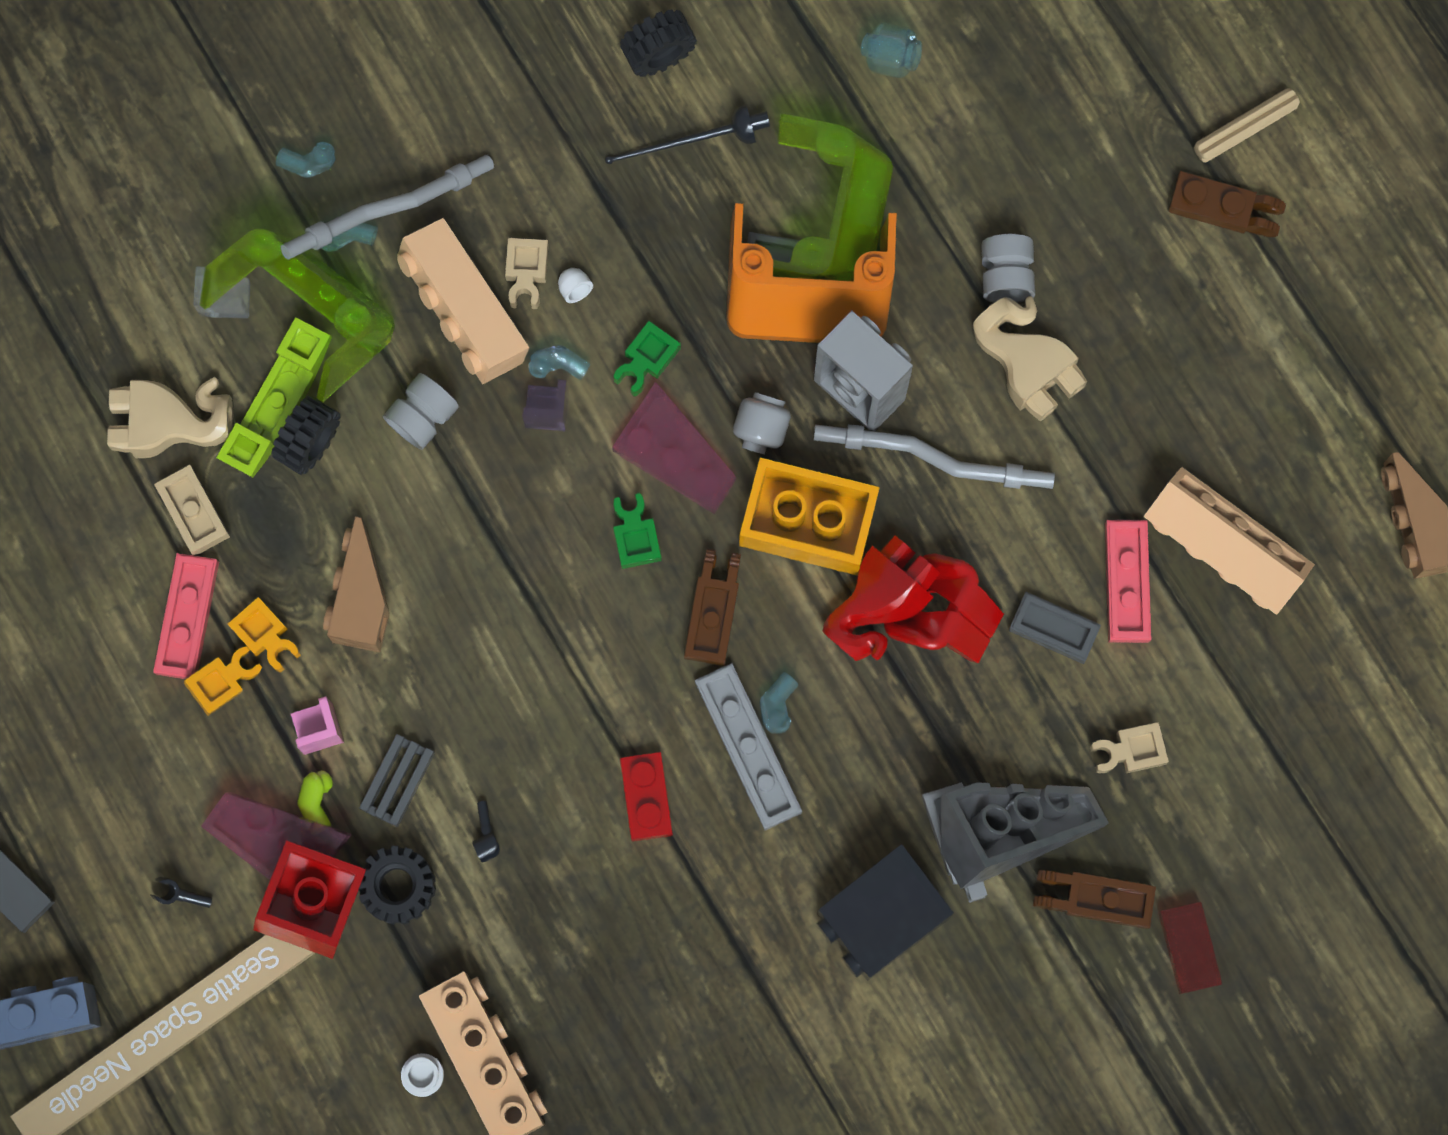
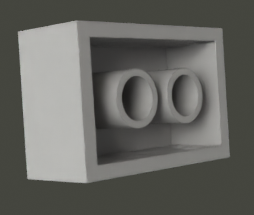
(863, 370)

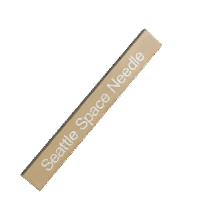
(159, 1037)

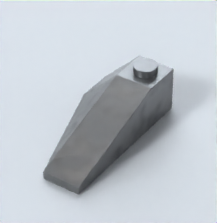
(1003, 827)

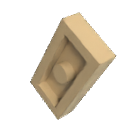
(192, 510)

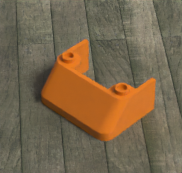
(802, 307)

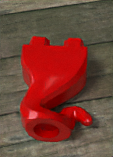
(881, 596)

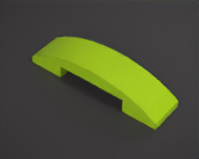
(283, 389)

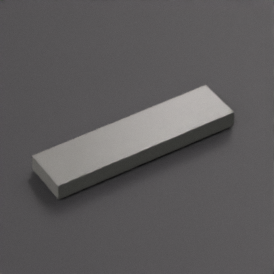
(748, 747)

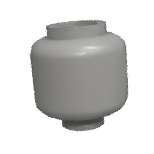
(761, 423)

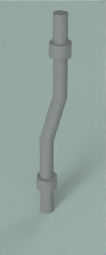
(321, 233)
(1012, 475)

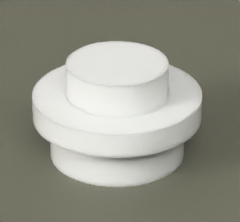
(422, 1075)

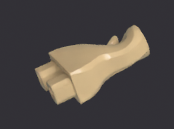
(1030, 360)
(163, 419)

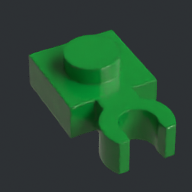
(648, 353)
(636, 538)

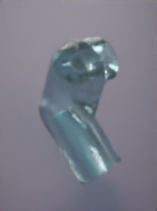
(309, 165)
(362, 233)
(555, 358)
(773, 704)

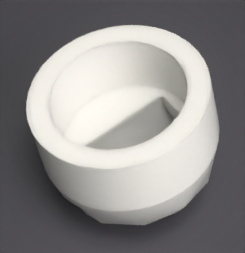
(574, 285)

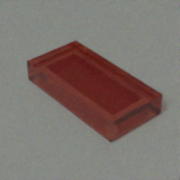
(1190, 948)

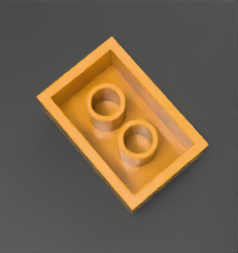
(808, 516)

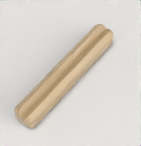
(1246, 125)

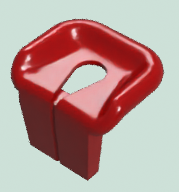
(965, 623)

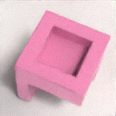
(317, 727)

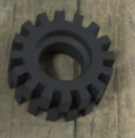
(658, 43)
(305, 435)
(421, 892)

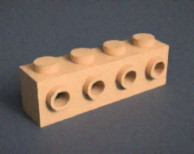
(462, 301)
(1229, 541)
(481, 1058)

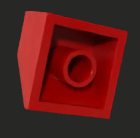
(309, 899)

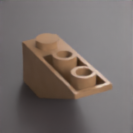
(1419, 516)
(360, 602)

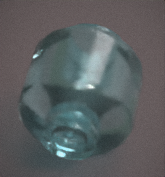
(892, 50)

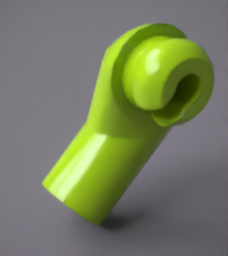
(311, 795)

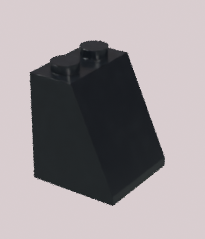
(883, 914)

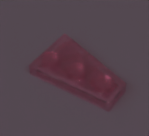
(674, 452)
(260, 831)

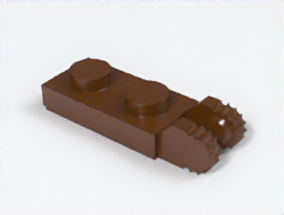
(1224, 205)
(713, 612)
(1100, 898)

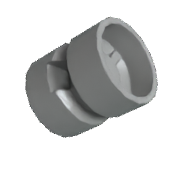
(1008, 269)
(424, 406)

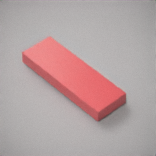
(1128, 581)
(186, 616)

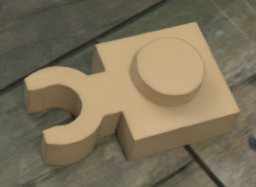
(526, 265)
(1136, 747)

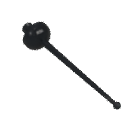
(741, 126)

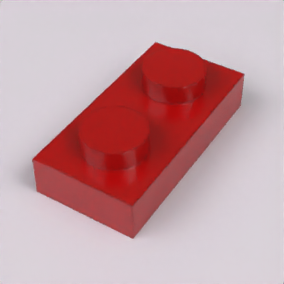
(646, 796)

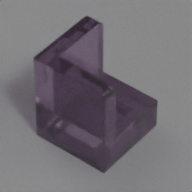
(546, 407)

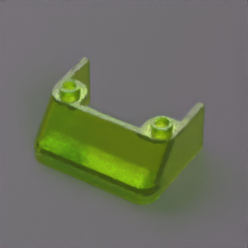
(858, 203)
(352, 312)

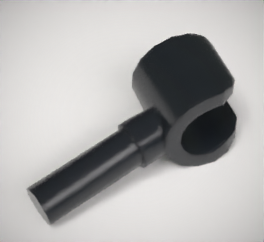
(485, 846)
(178, 894)

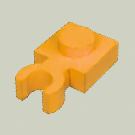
(261, 631)
(217, 683)

